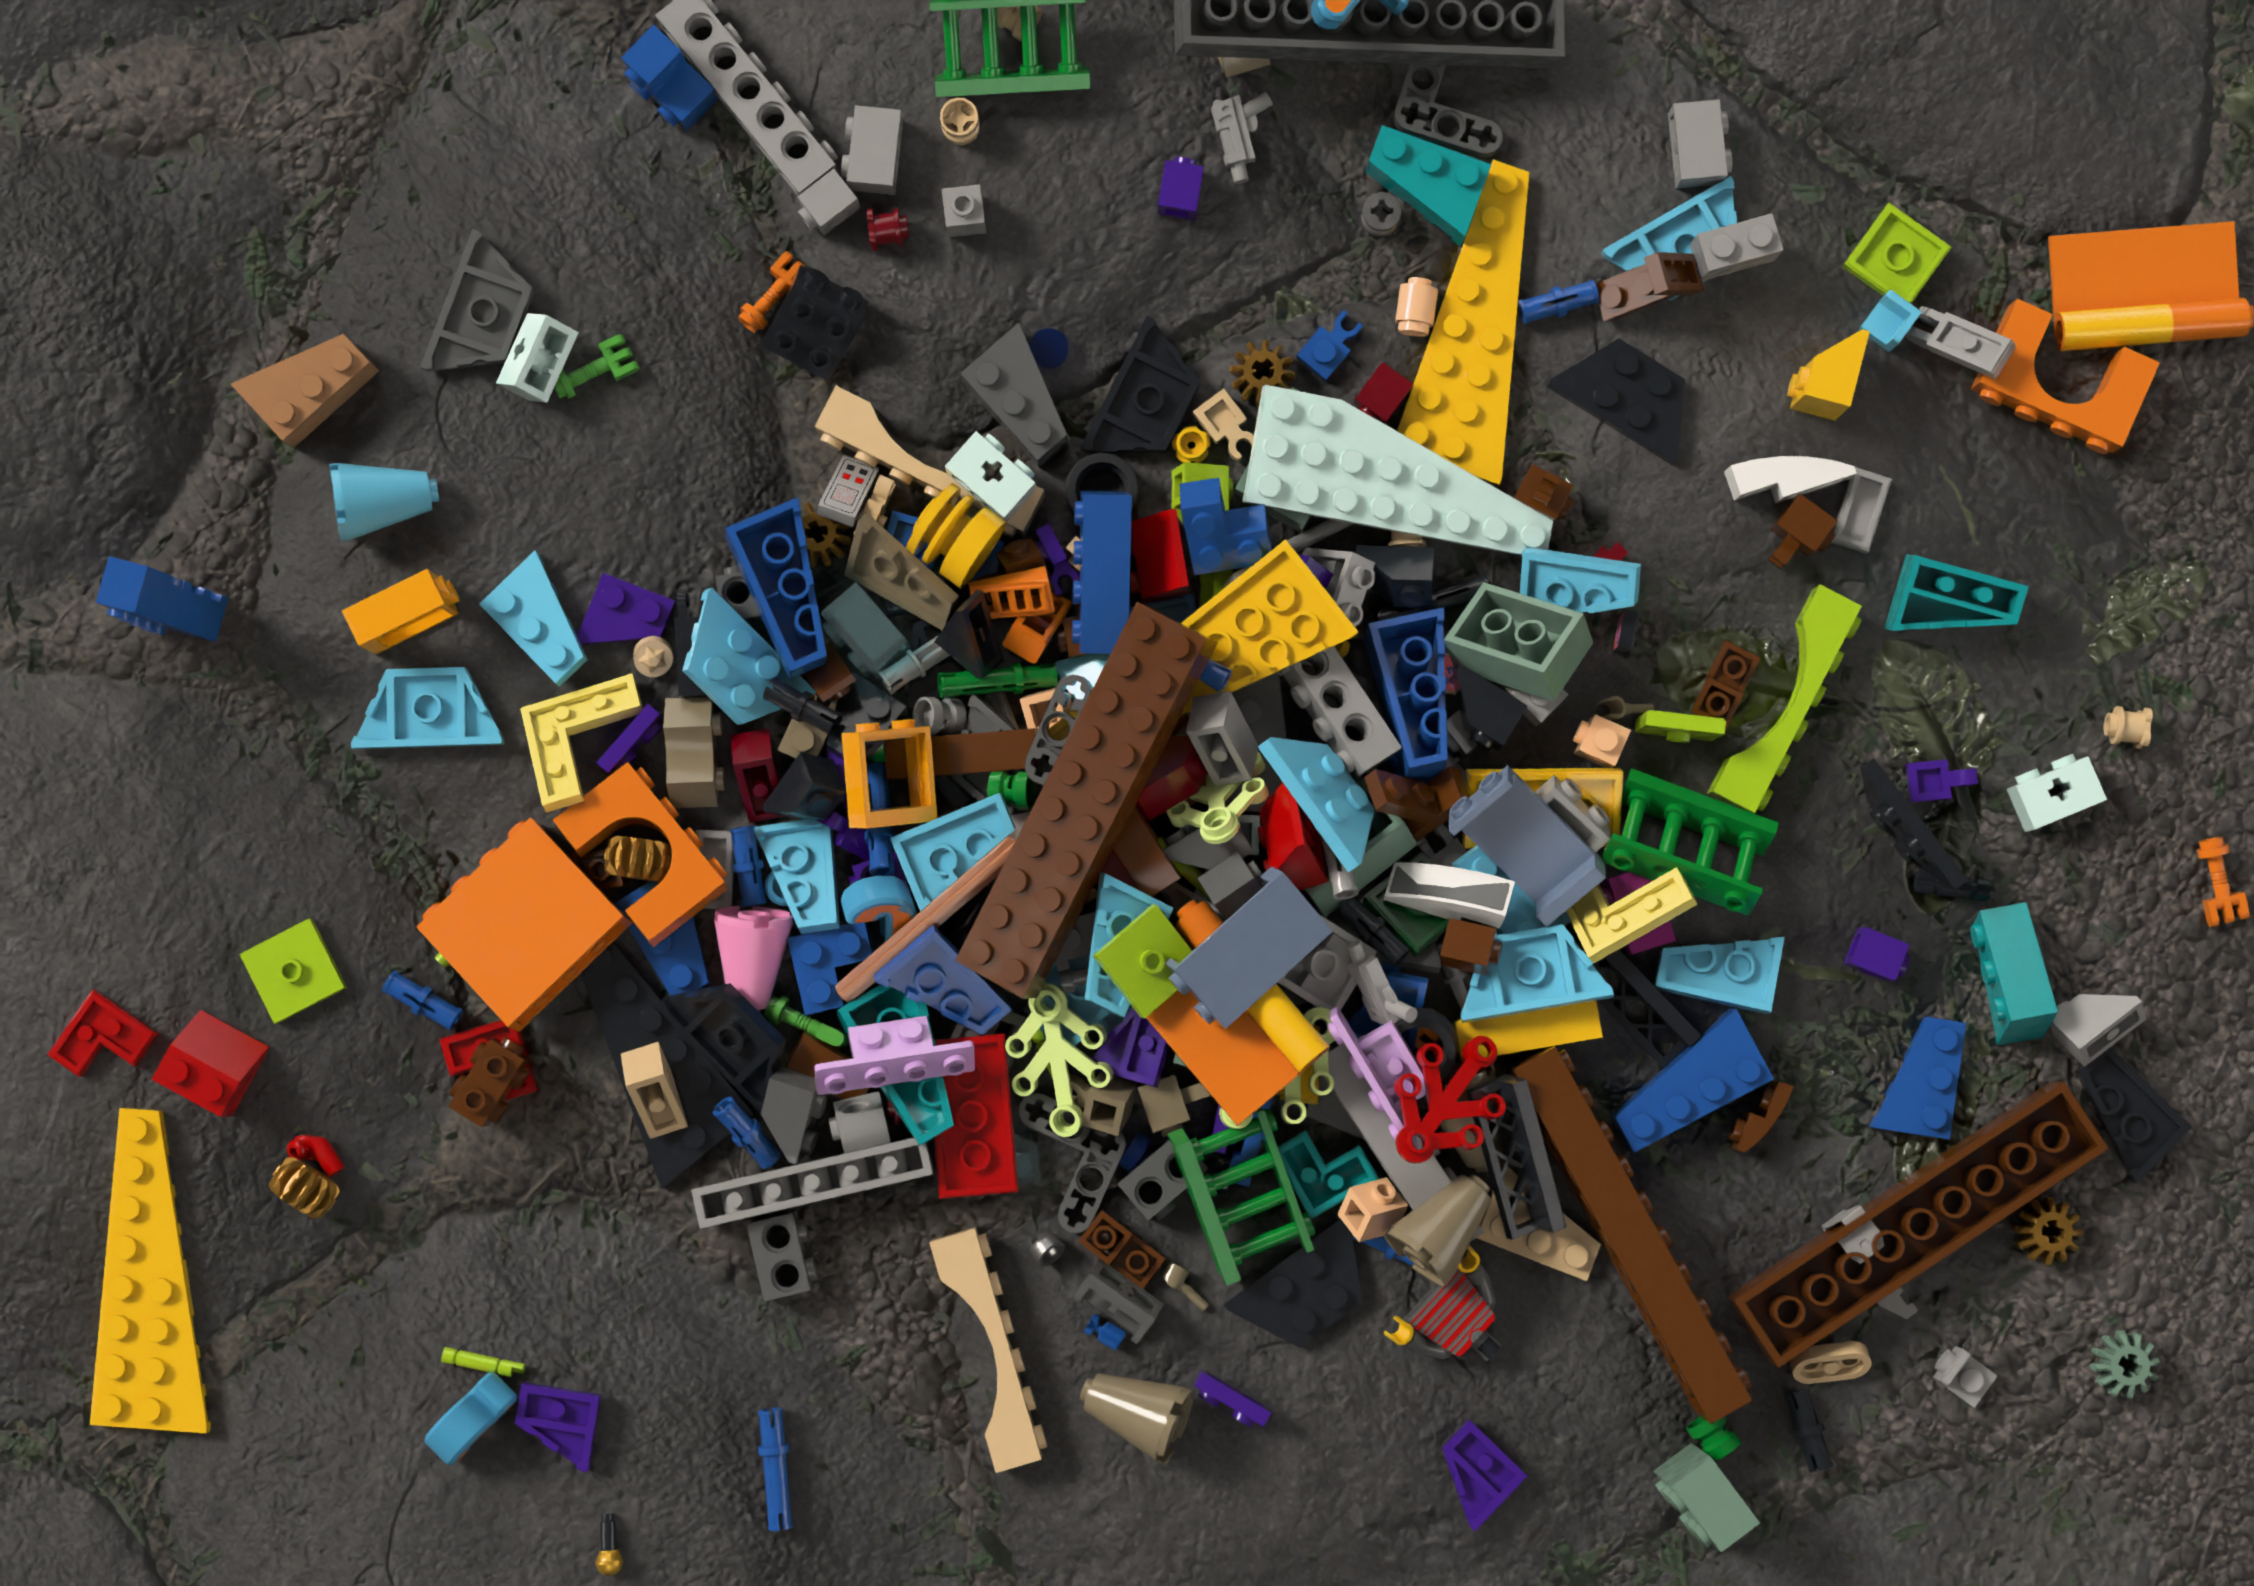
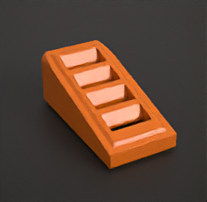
(1022, 580)
(1032, 634)

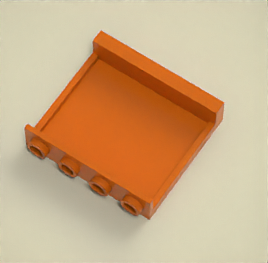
(523, 924)

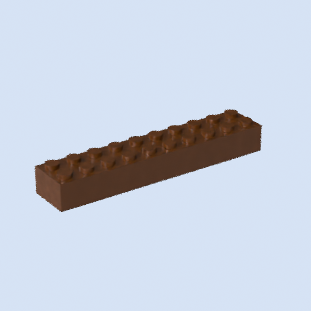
(1086, 801)
(1919, 1222)
(1631, 1238)

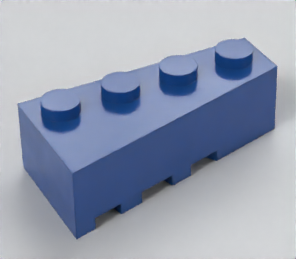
(1104, 569)
(778, 574)
(159, 601)
(1411, 685)
(1696, 1082)

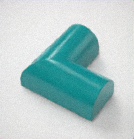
(1322, 1184)

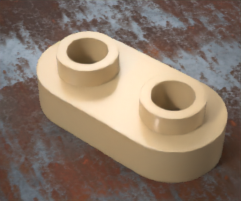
(1831, 1362)

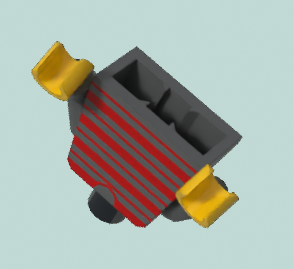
(1452, 1316)

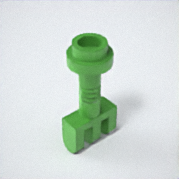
(609, 361)
(779, 1010)

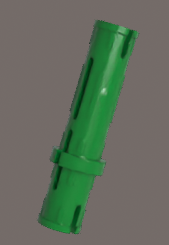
(1013, 678)

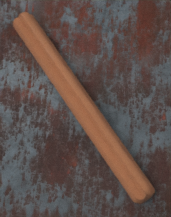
(934, 914)

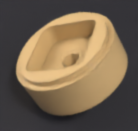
(653, 656)

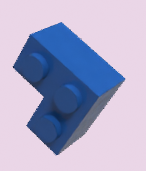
(661, 72)
(1218, 536)
(818, 960)

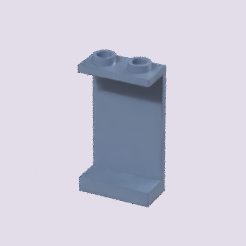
(1528, 843)
(1250, 951)

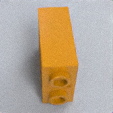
(402, 611)
(919, 770)

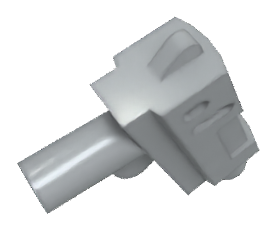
(1233, 125)
(1374, 986)

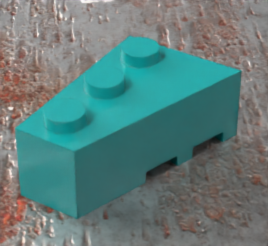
(1429, 178)
(1949, 596)
(2013, 973)

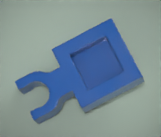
(1326, 350)

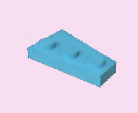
(1579, 580)
(534, 618)
(950, 845)
(805, 870)
(1115, 909)
(1727, 974)

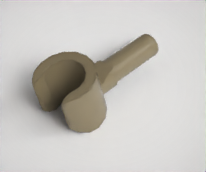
(1619, 708)
(1175, 1277)

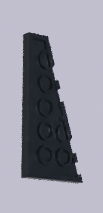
(630, 1021)

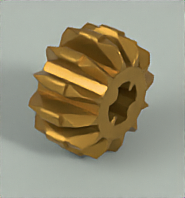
(1258, 360)
(830, 541)
(637, 858)
(304, 1187)
(2048, 1246)

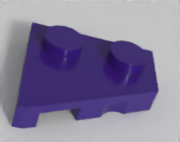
(624, 613)
(1134, 1051)
(561, 1419)
(1480, 1472)

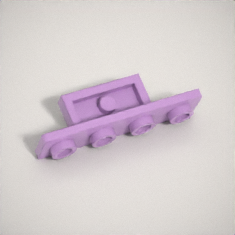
(891, 1055)
(1382, 1059)

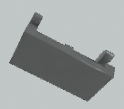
(1119, 1299)

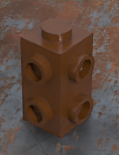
(495, 1072)

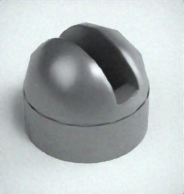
(1046, 1248)

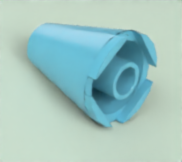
(378, 497)

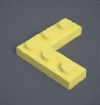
(555, 719)
(1610, 927)

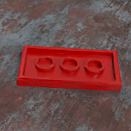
(979, 1149)

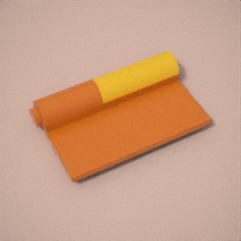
(2146, 286)
(1251, 1056)

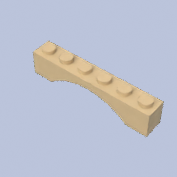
(853, 424)
(964, 1268)

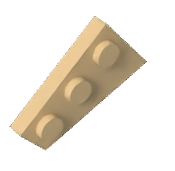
(1565, 1250)

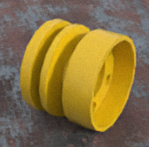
(954, 534)

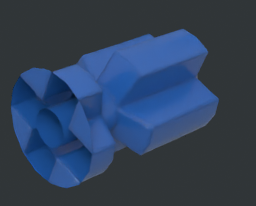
(1107, 1333)

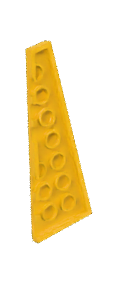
(1467, 366)
(1263, 623)
(146, 1331)

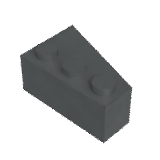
(1016, 395)

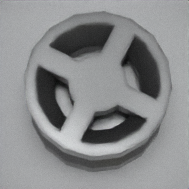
(1380, 222)

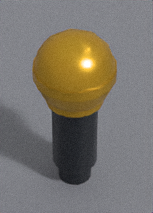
(609, 1559)

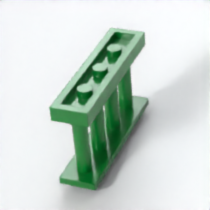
(992, 76)
(1698, 813)
(1217, 1221)

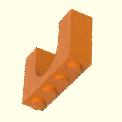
(2101, 421)
(627, 801)

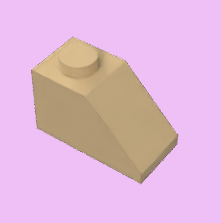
(653, 1090)

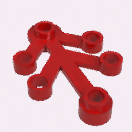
(1443, 1103)

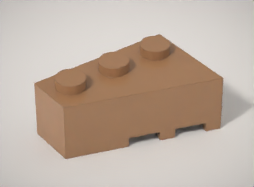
(306, 387)

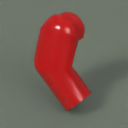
(316, 1149)

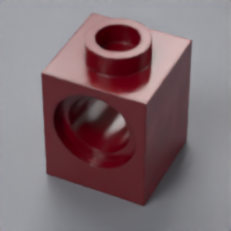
(1383, 393)

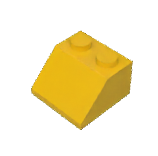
(1829, 379)

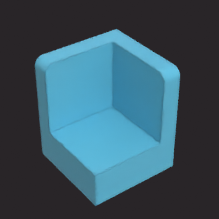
(1890, 320)

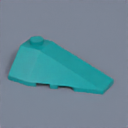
(921, 1103)

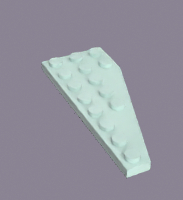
(1348, 467)

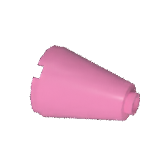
(752, 949)

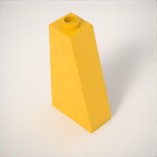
(1533, 1029)

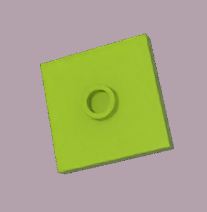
(1896, 255)
(1680, 726)
(1138, 959)
(293, 971)

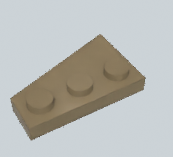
(897, 575)

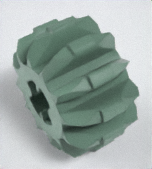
(2115, 1375)

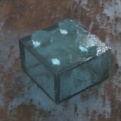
(866, 630)

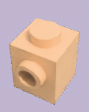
(1036, 704)
(1600, 741)
(1372, 1209)

